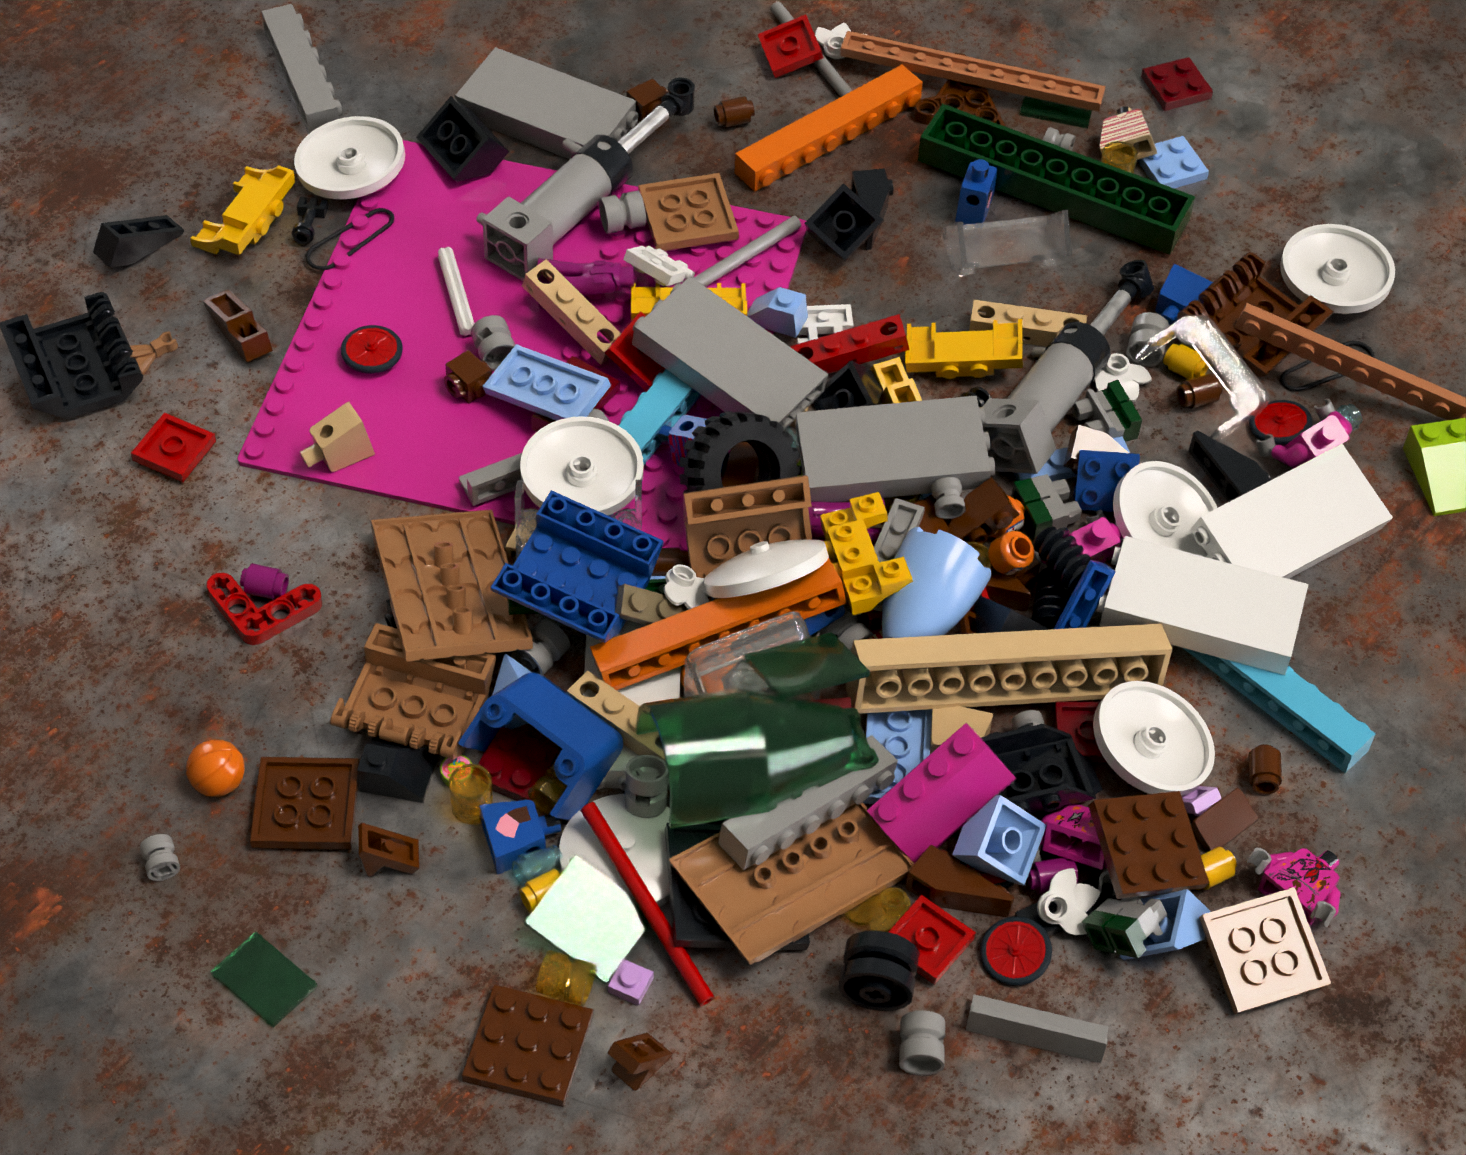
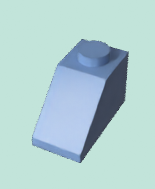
(780, 311)

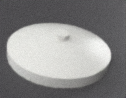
(349, 157)
(1338, 267)
(582, 461)
(1161, 505)
(765, 567)
(1153, 738)
(640, 838)

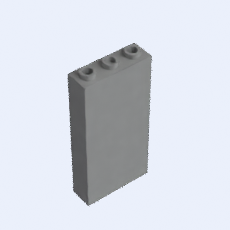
(543, 103)
(727, 355)
(893, 448)

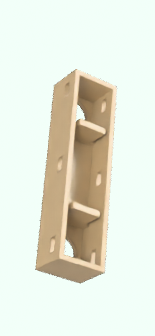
(570, 309)
(1037, 323)
(617, 712)

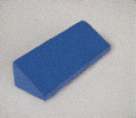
(1086, 596)

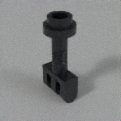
(304, 232)

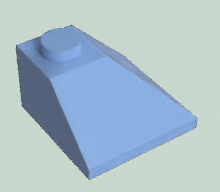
(1000, 840)
(1179, 927)

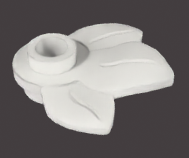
(832, 39)
(1128, 375)
(685, 587)
(1071, 902)

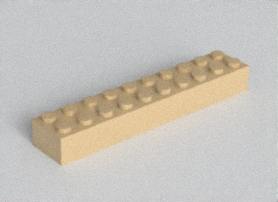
(1006, 667)

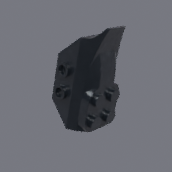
(1046, 768)

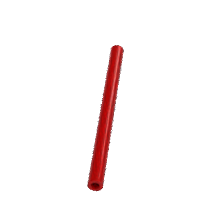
(647, 903)

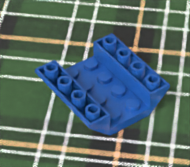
(576, 565)

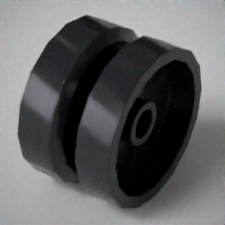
(879, 970)

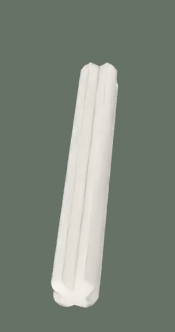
(456, 290)

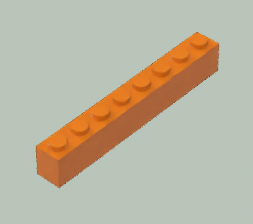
(827, 128)
(669, 641)

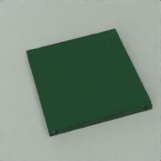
(806, 665)
(588, 918)

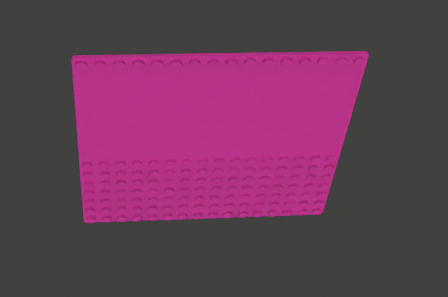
(396, 282)

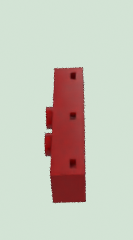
(861, 343)

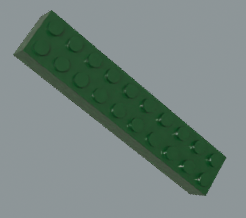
(1059, 179)

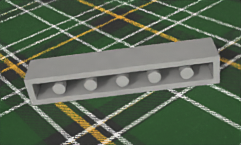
(300, 67)
(756, 836)

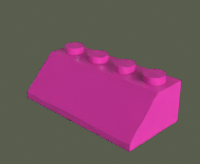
(941, 793)

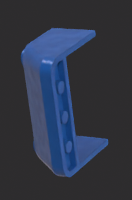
(585, 739)

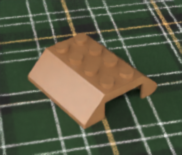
(733, 518)
(415, 700)

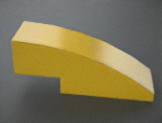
(895, 382)

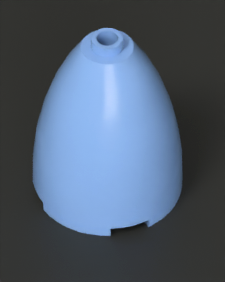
(943, 587)

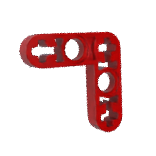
(255, 616)

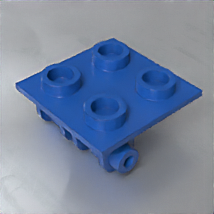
(1099, 476)

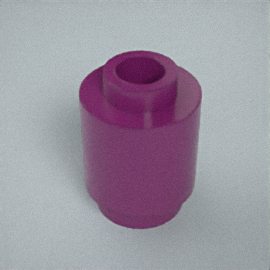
(264, 581)
(1043, 871)

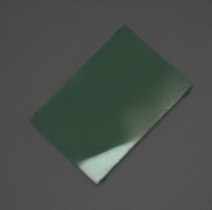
(1055, 112)
(264, 979)

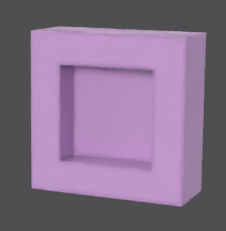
(1201, 799)
(630, 982)

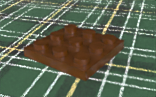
(305, 803)
(1148, 844)
(528, 1045)

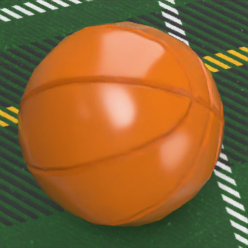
(215, 768)

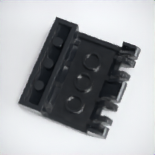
(75, 361)

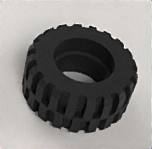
(721, 433)

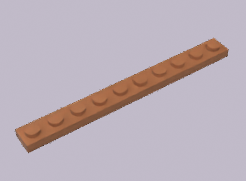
(973, 71)
(1351, 363)

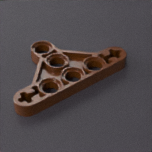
(960, 95)

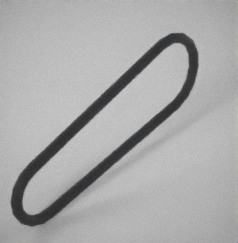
(343, 230)
(1324, 379)

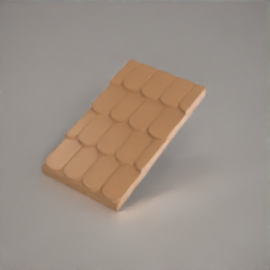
(441, 582)
(795, 886)

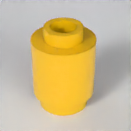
(1185, 361)
(1219, 866)
(537, 888)

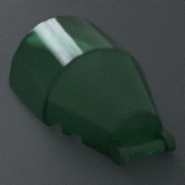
(750, 750)

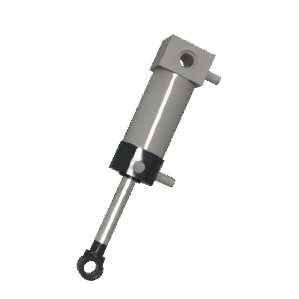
(527, 230)
(1065, 368)

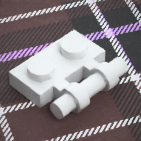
(658, 265)
(826, 320)

